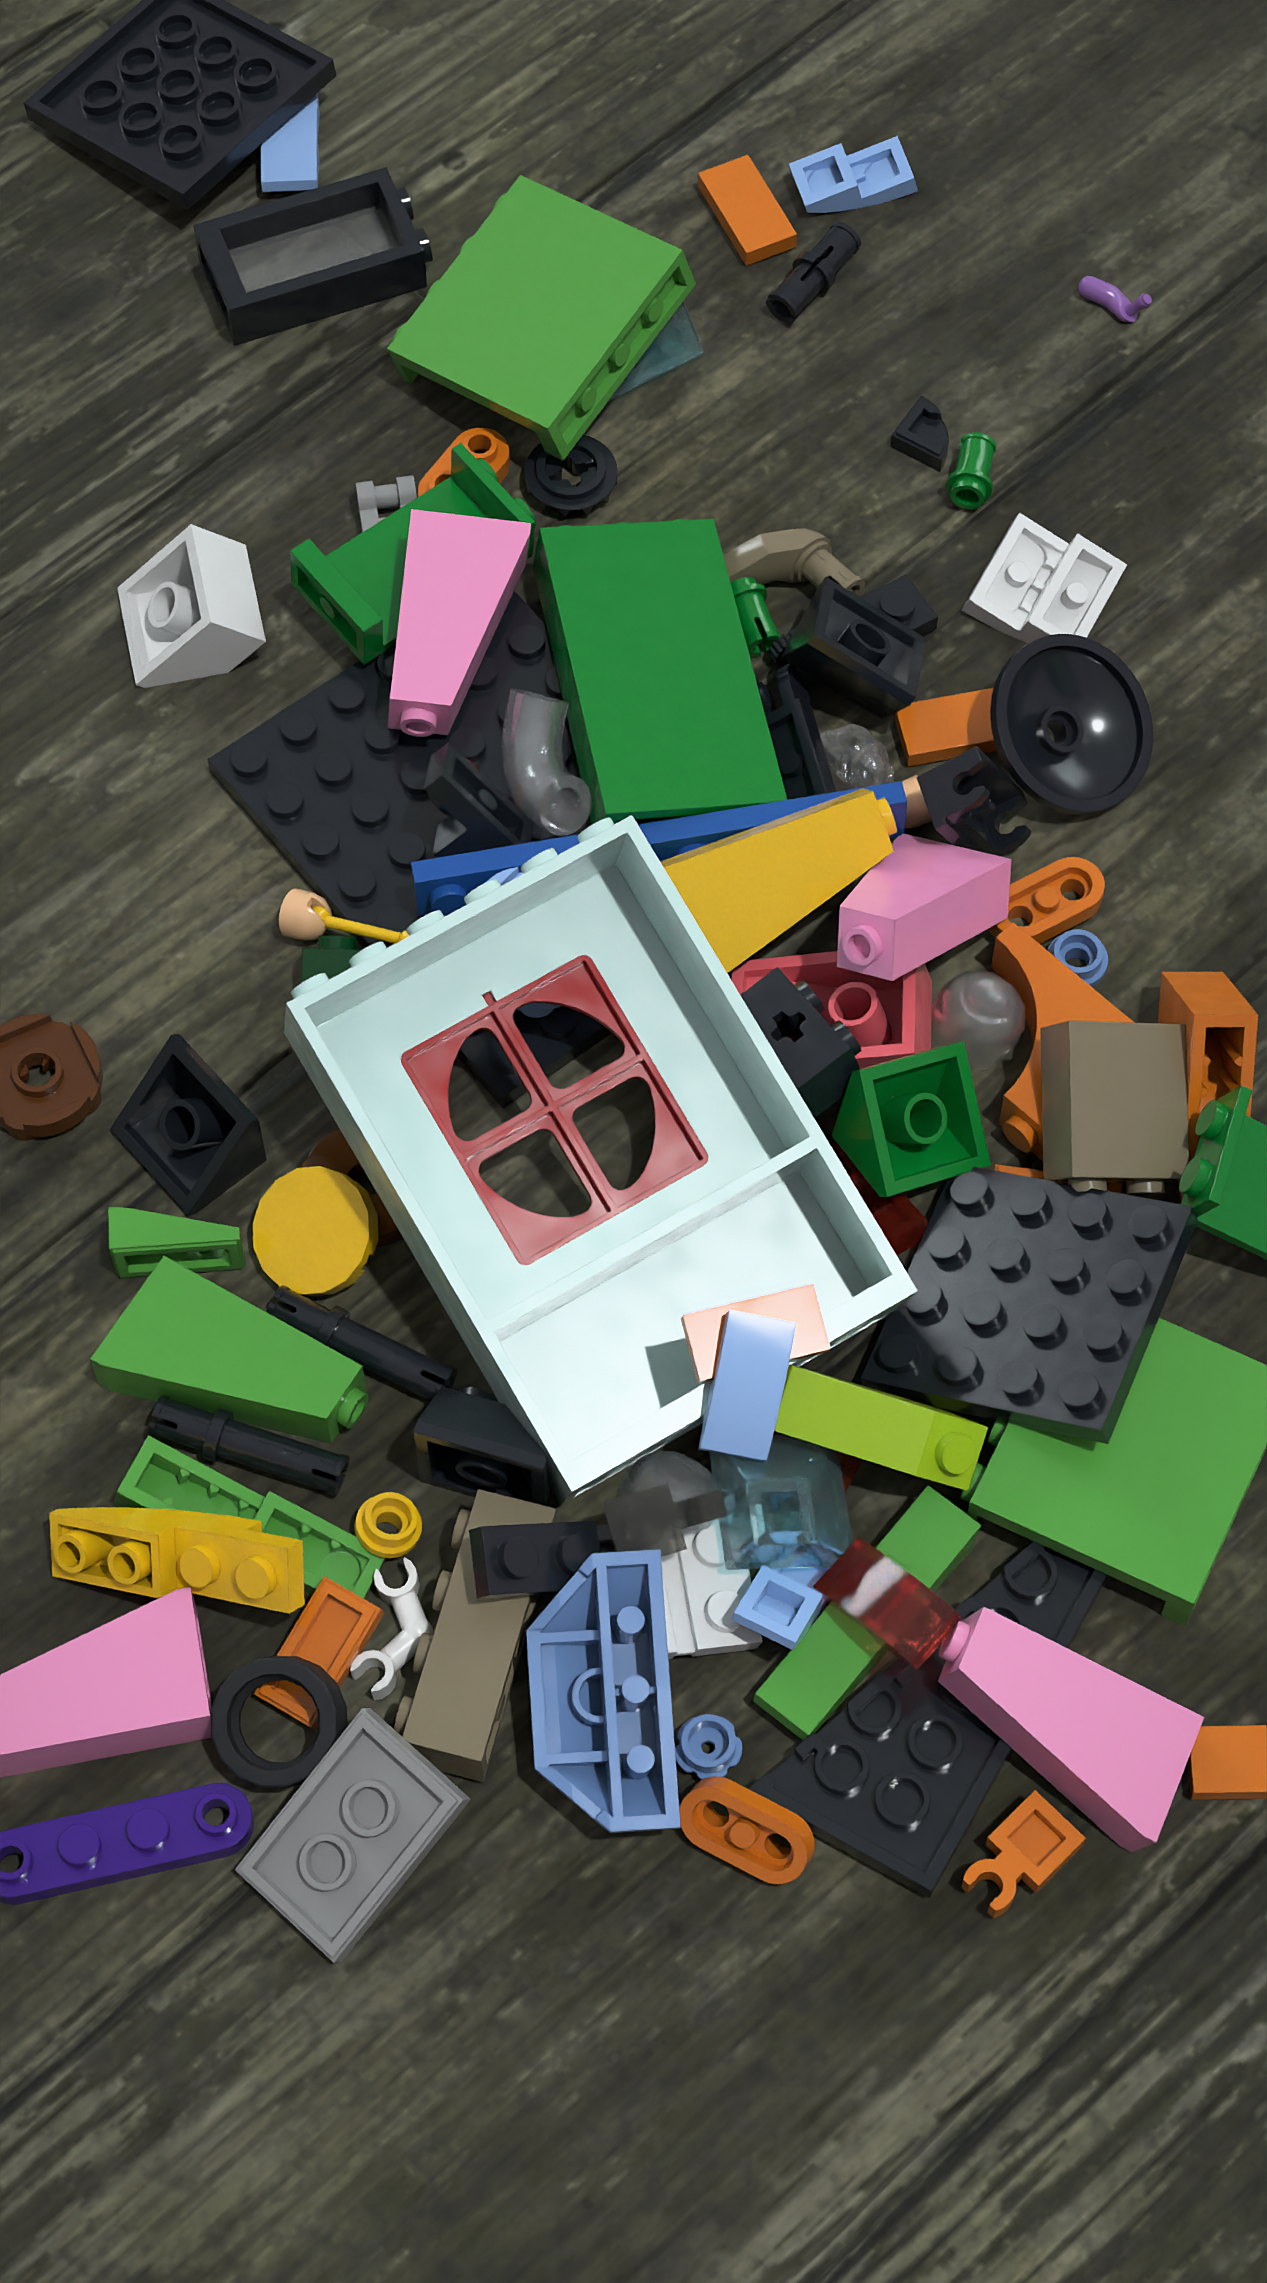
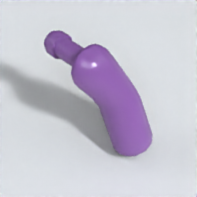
(1112, 298)

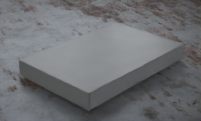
(352, 1834)

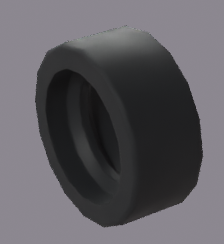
(227, 1719)

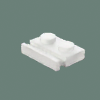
(703, 1598)

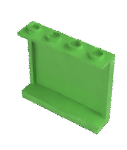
(544, 312)
(1162, 1488)

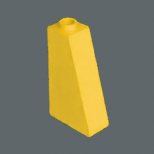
(779, 872)

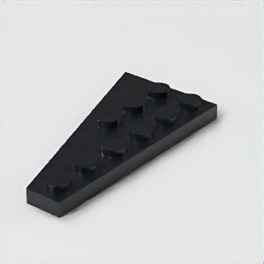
(905, 1757)

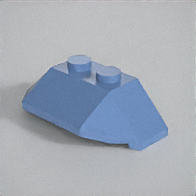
(607, 1694)

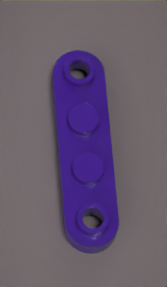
(123, 1842)

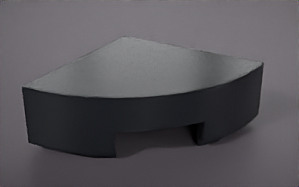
(923, 435)

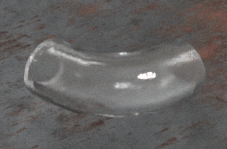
(536, 764)

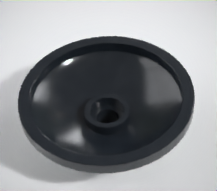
(1095, 717)

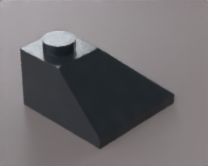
(477, 1443)

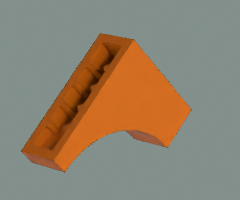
(1051, 997)
(1218, 1038)

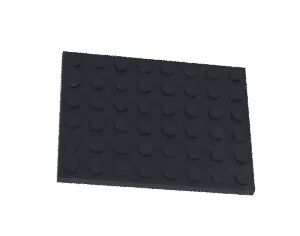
(354, 812)

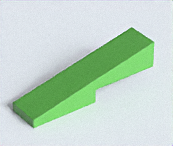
(174, 1481)
(840, 1652)

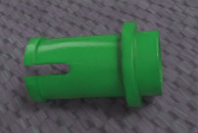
(970, 482)
(754, 614)

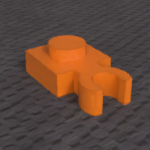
(1028, 1847)

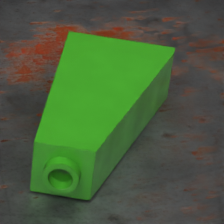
(226, 1354)

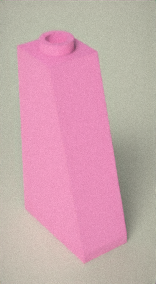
(450, 606)
(920, 906)
(109, 1691)
(1075, 1722)

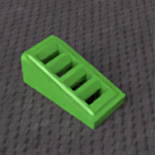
(143, 1237)

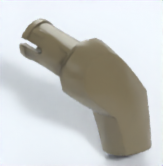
(791, 558)

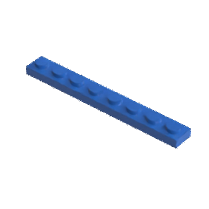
(446, 880)

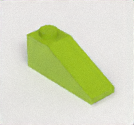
(880, 1427)

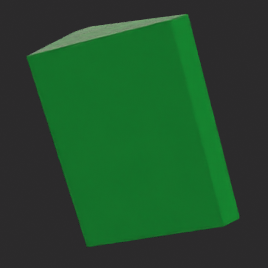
(913, 1120)

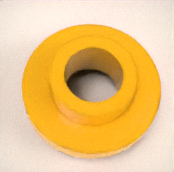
(393, 1509)

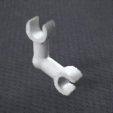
(405, 1643)

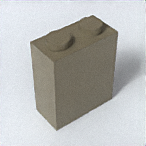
(1114, 1104)

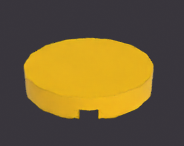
(315, 1231)

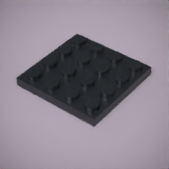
(180, 93)
(1032, 1302)

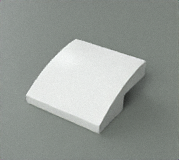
(1043, 584)

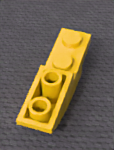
(178, 1549)

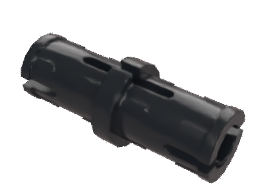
(813, 272)

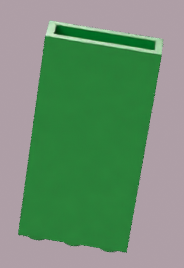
(654, 670)

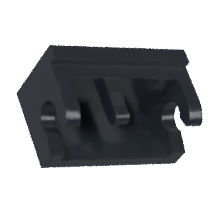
(970, 801)

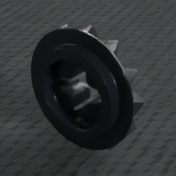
(588, 459)

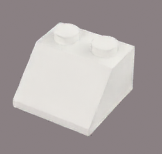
(191, 610)

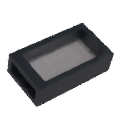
(312, 255)

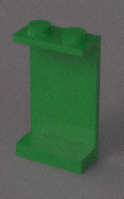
(362, 580)
(1230, 1173)

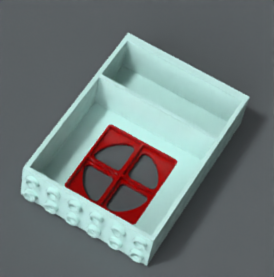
(739, 1184)

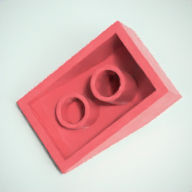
(881, 1014)

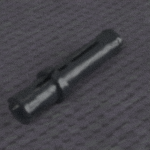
(363, 1345)
(223, 1437)

